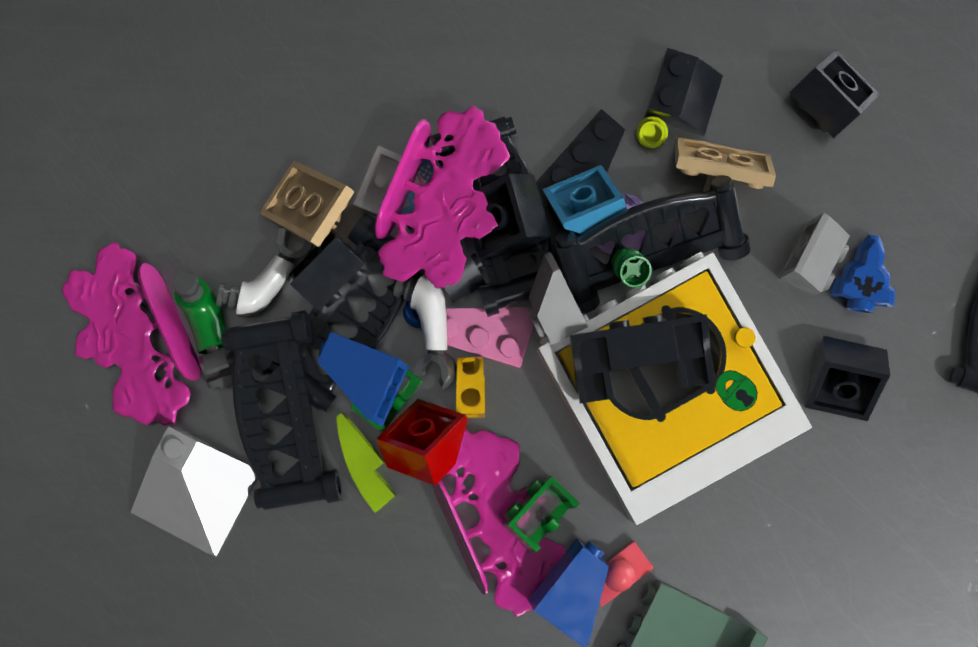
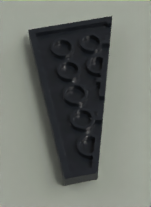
(590, 148)

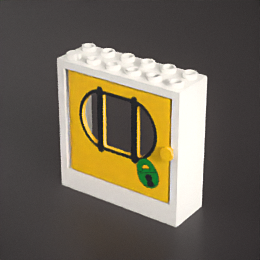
(744, 391)

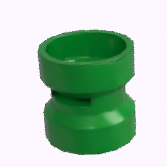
(636, 272)

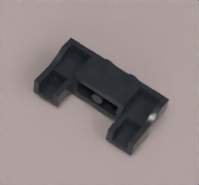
(635, 346)

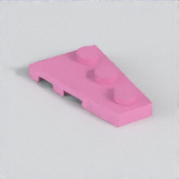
(496, 337)

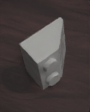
(816, 255)
(553, 304)

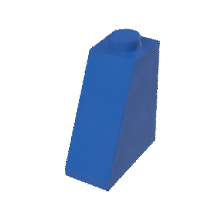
(363, 374)
(573, 591)

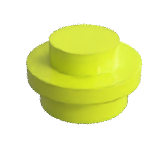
(652, 132)

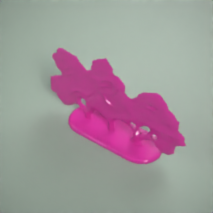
(447, 205)
(121, 334)
(493, 465)

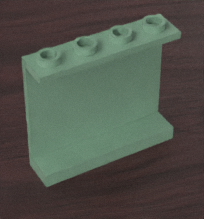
(682, 621)

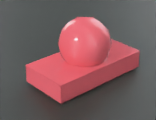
(623, 571)

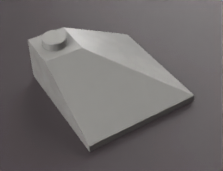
(194, 490)

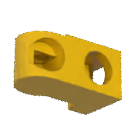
(470, 387)

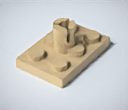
(717, 160)
(307, 203)

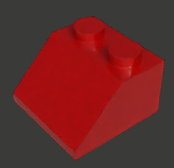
(423, 441)

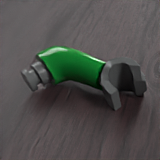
(206, 324)

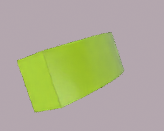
(363, 463)

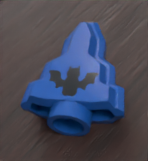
(865, 279)

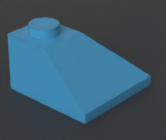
(585, 199)

